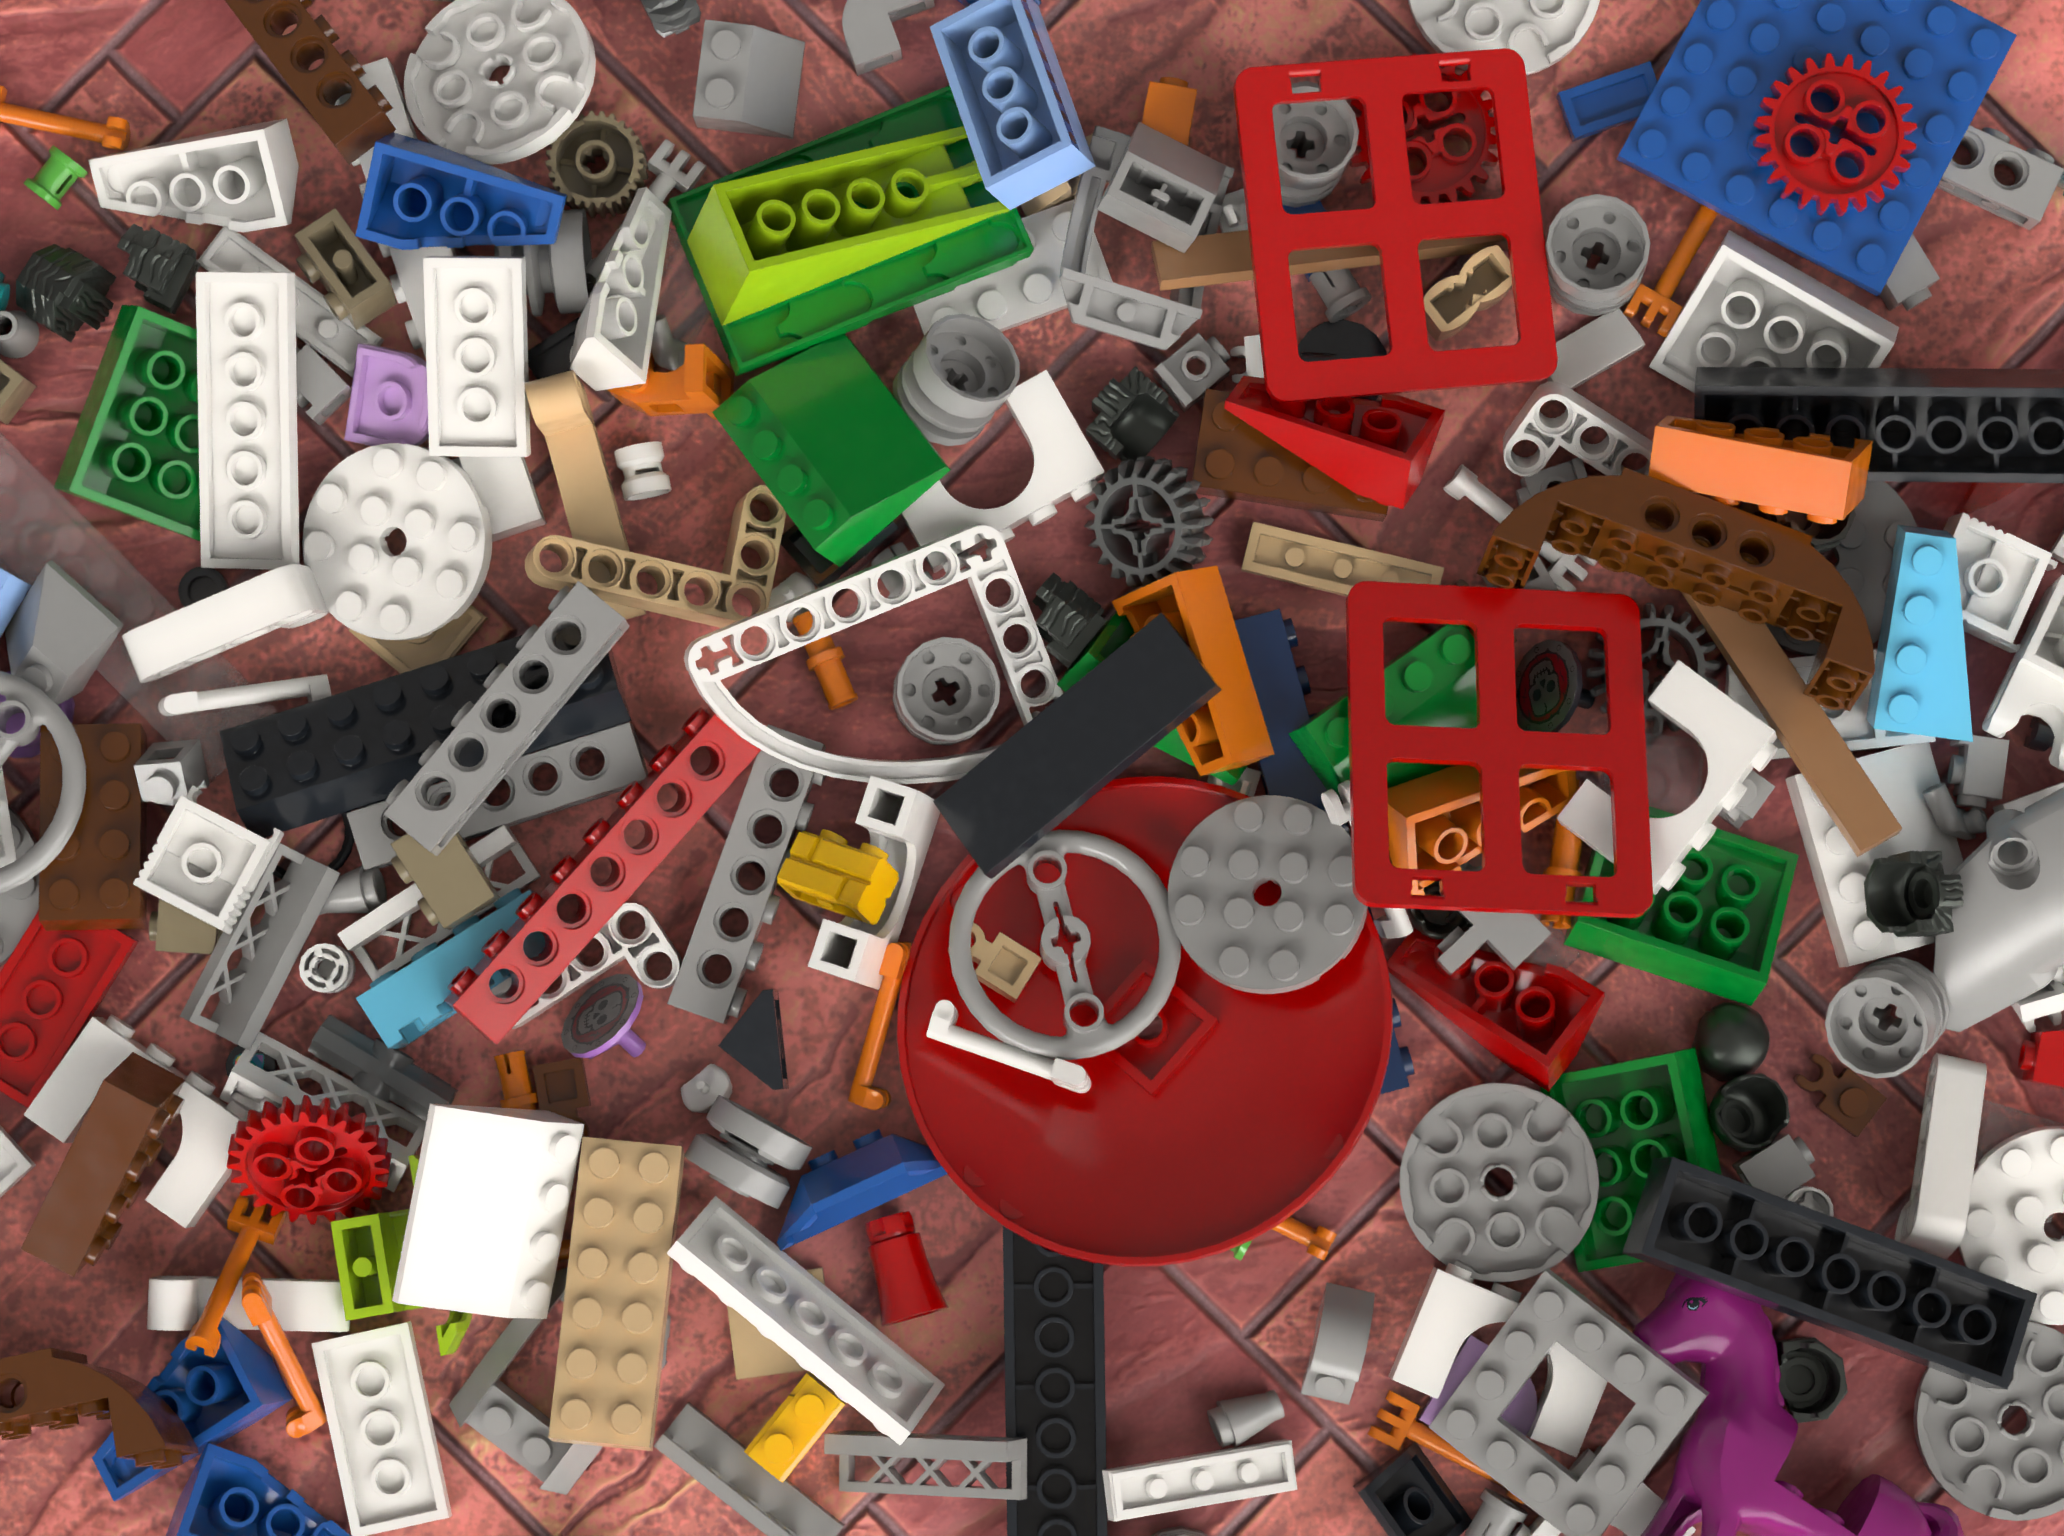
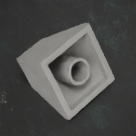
(59, 635)

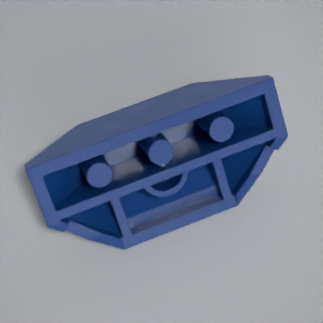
(856, 1183)

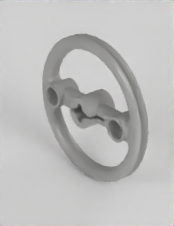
(39, 711)
(1078, 1041)

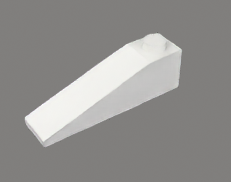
(217, 178)
(620, 314)

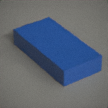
(1606, 101)

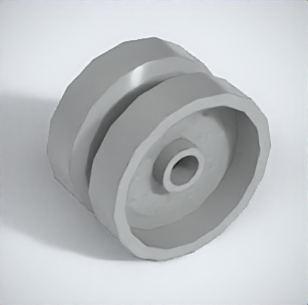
(750, 1148)

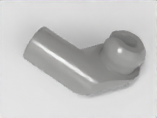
(666, 350)
(1952, 819)

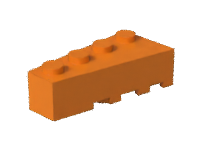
(1761, 467)
(1230, 726)
(1438, 816)

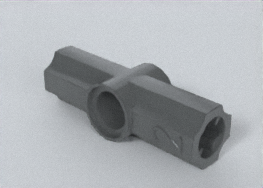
(379, 1069)

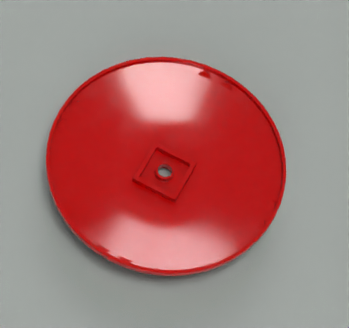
(1181, 1134)

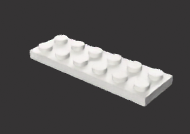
(247, 419)
(806, 1320)

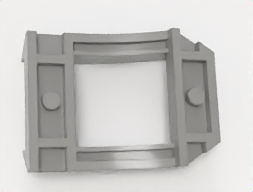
(1109, 305)
(514, 1422)

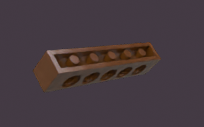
(349, 126)

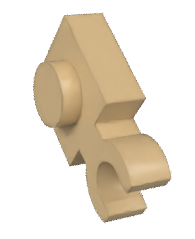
(1002, 964)

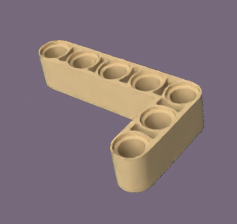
(567, 422)
(673, 576)

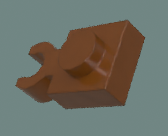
(563, 1089)
(1846, 1098)

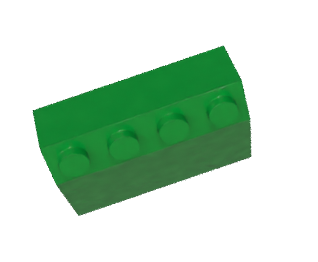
(141, 426)
(832, 445)
(1423, 687)
(1710, 928)
(1633, 1115)

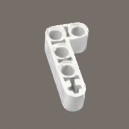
(1566, 432)
(272, 600)
(616, 949)
(1945, 1157)
(299, 1304)

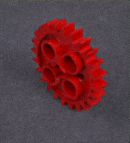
(1852, 93)
(1442, 172)
(309, 1159)

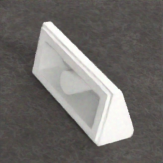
(1595, 349)

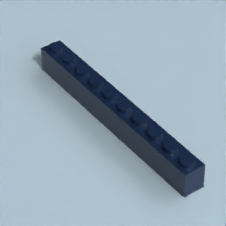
(1281, 694)

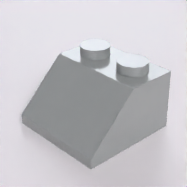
(748, 80)

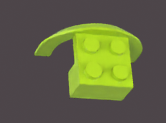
(368, 1265)

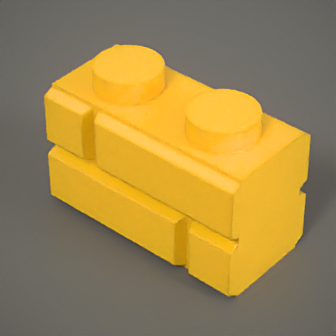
(838, 876)
(795, 1427)

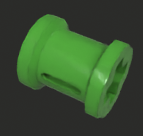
(55, 177)

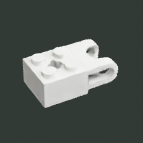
(2036, 676)

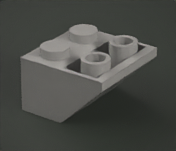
(1162, 188)

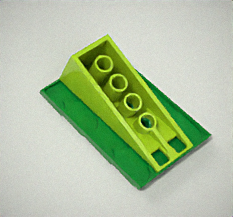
(871, 197)

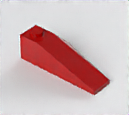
(1358, 442)
(1522, 1016)

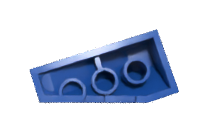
(240, 1498)

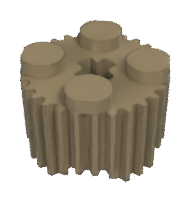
(613, 187)

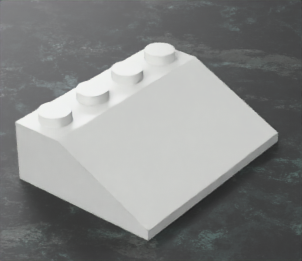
(1768, 315)
(1840, 875)
(488, 1210)

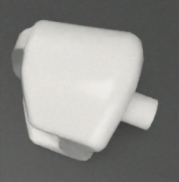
(792, 587)
(705, 1087)

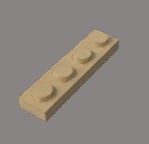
(1327, 563)

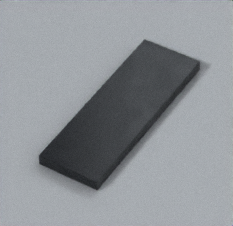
(1076, 745)

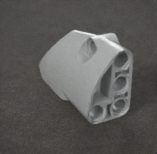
(2011, 915)

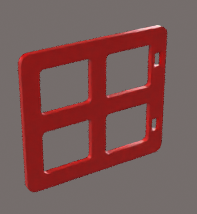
(1395, 226)
(1497, 749)

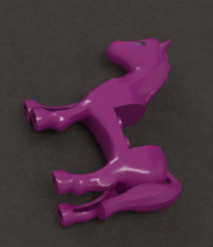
(1745, 1435)

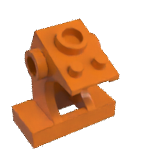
(691, 389)

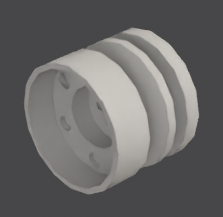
(1323, 135)
(1602, 228)
(558, 266)
(957, 378)
(956, 664)
(1866, 1033)

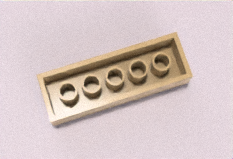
(617, 1294)

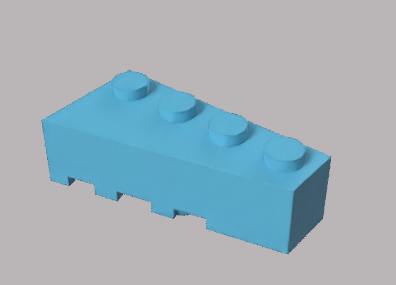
(1921, 643)
(412, 1000)

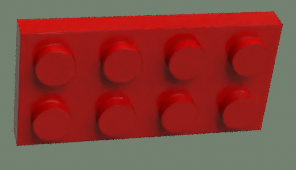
(49, 998)

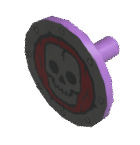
(605, 1018)

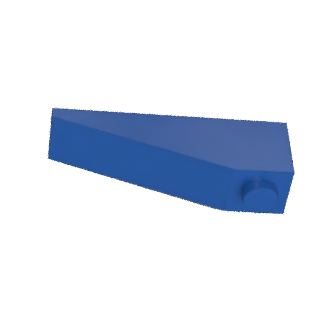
(444, 199)
(209, 1396)

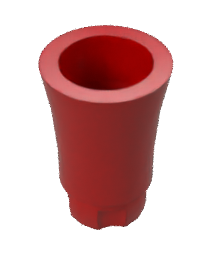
(902, 1270)

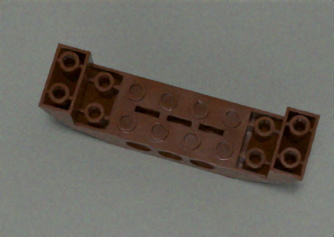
(1702, 551)
(59, 1386)

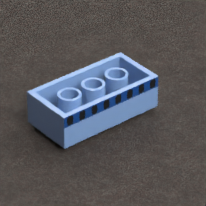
(1012, 98)

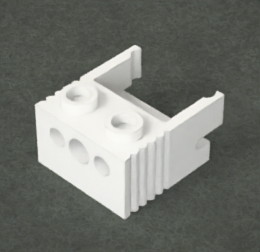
(1995, 579)
(206, 863)

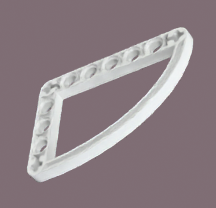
(870, 604)

